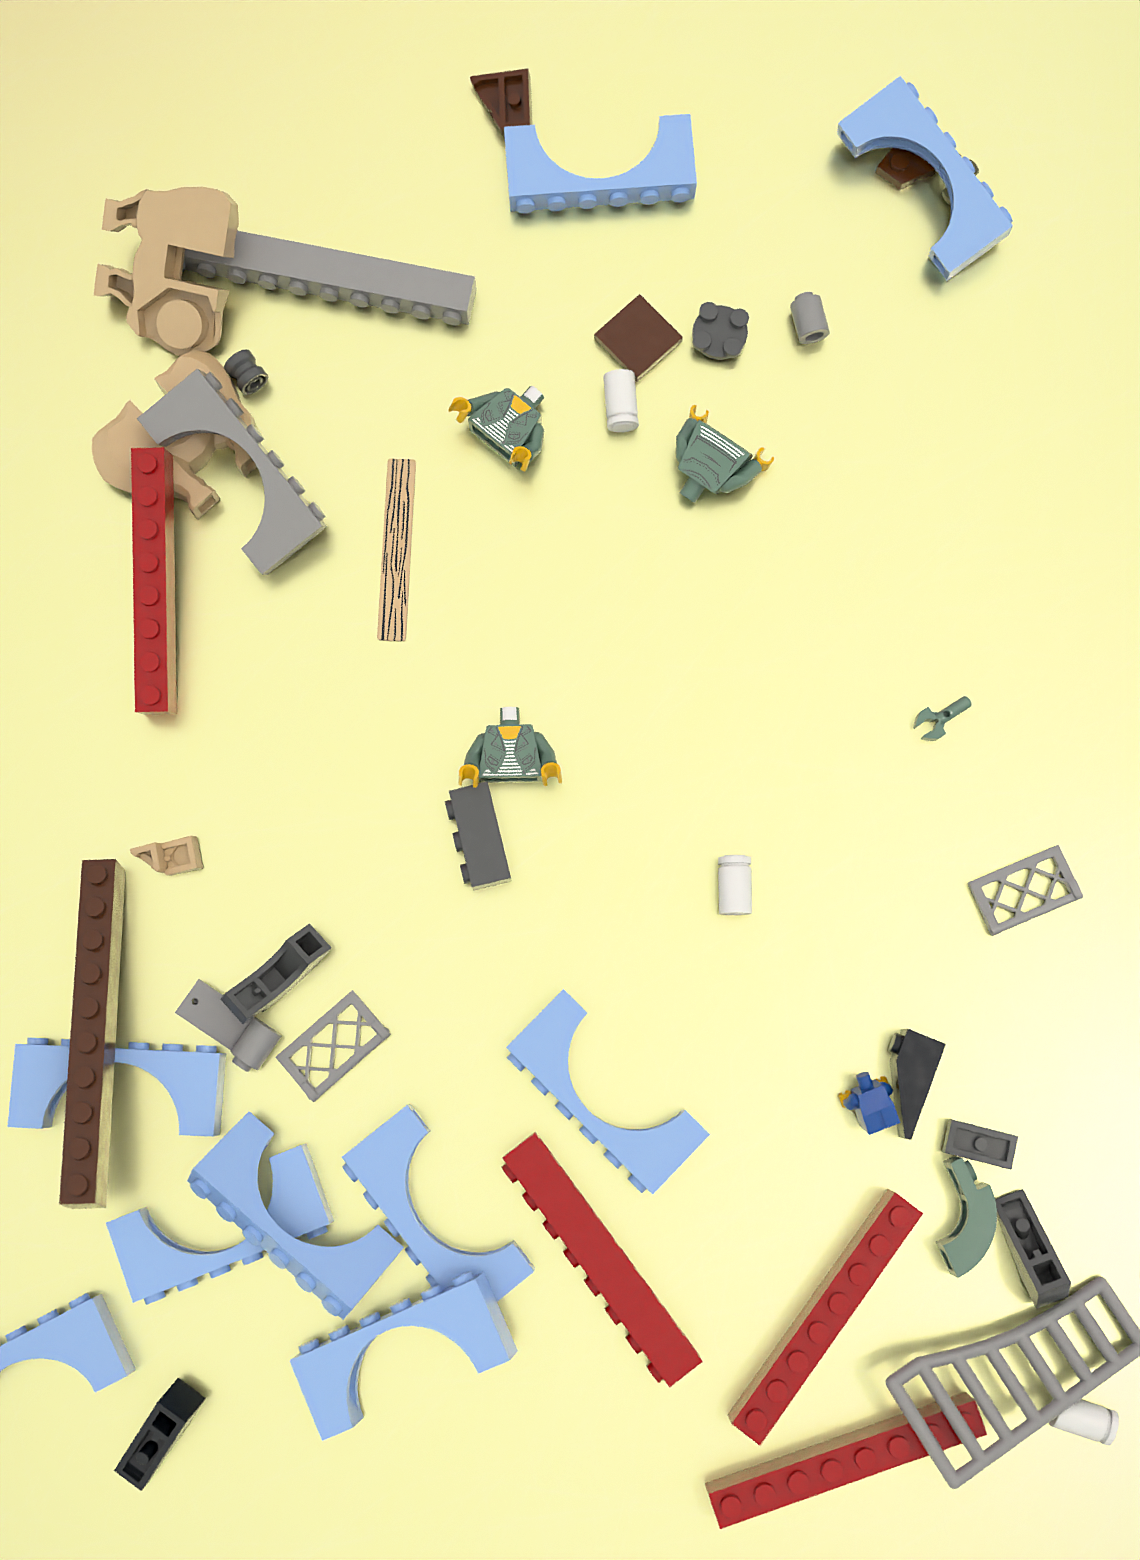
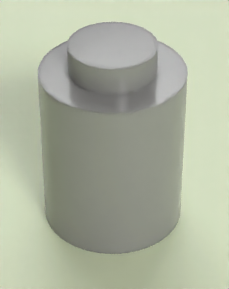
(809, 318)

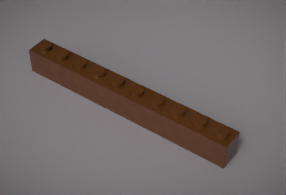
(93, 1036)

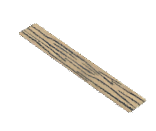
(396, 550)

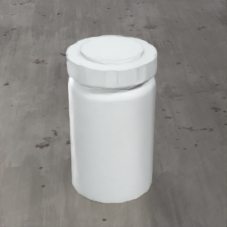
(621, 400)
(735, 885)
(1089, 1422)

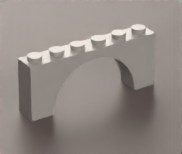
(199, 408)

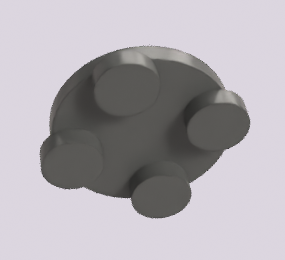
(720, 331)

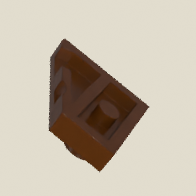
(506, 96)
(903, 168)

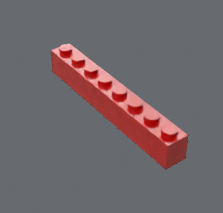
(153, 581)
(602, 1259)
(824, 1316)
(834, 1463)

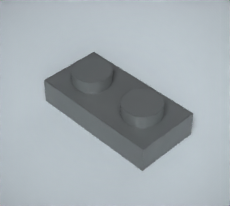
(980, 1144)

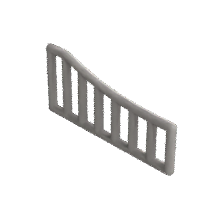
(990, 1347)

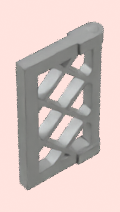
(1028, 863)
(306, 1039)

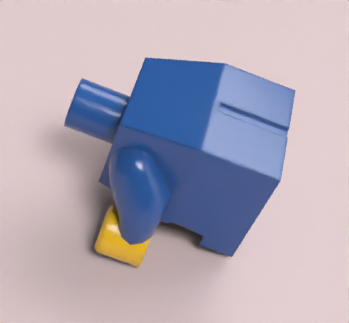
(871, 1103)

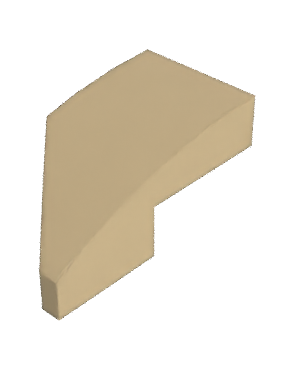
(172, 856)

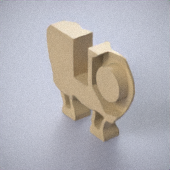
(160, 304)
(190, 454)

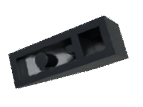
(912, 1072)
(159, 1433)

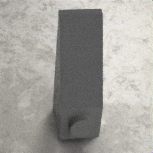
(1032, 1250)

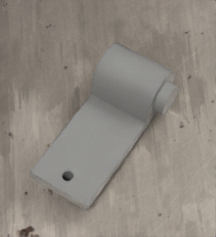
(248, 1041)

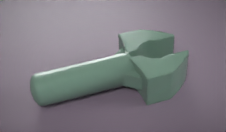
(941, 718)

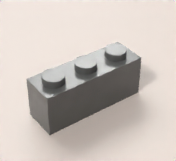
(478, 836)

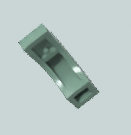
(976, 1223)

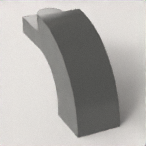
(277, 975)

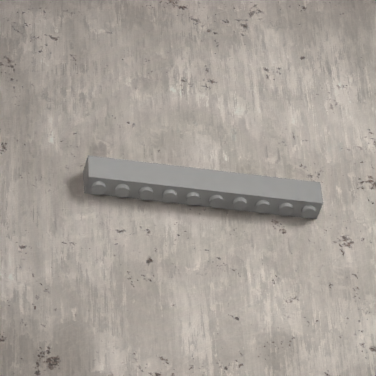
(341, 276)

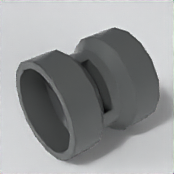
(246, 372)

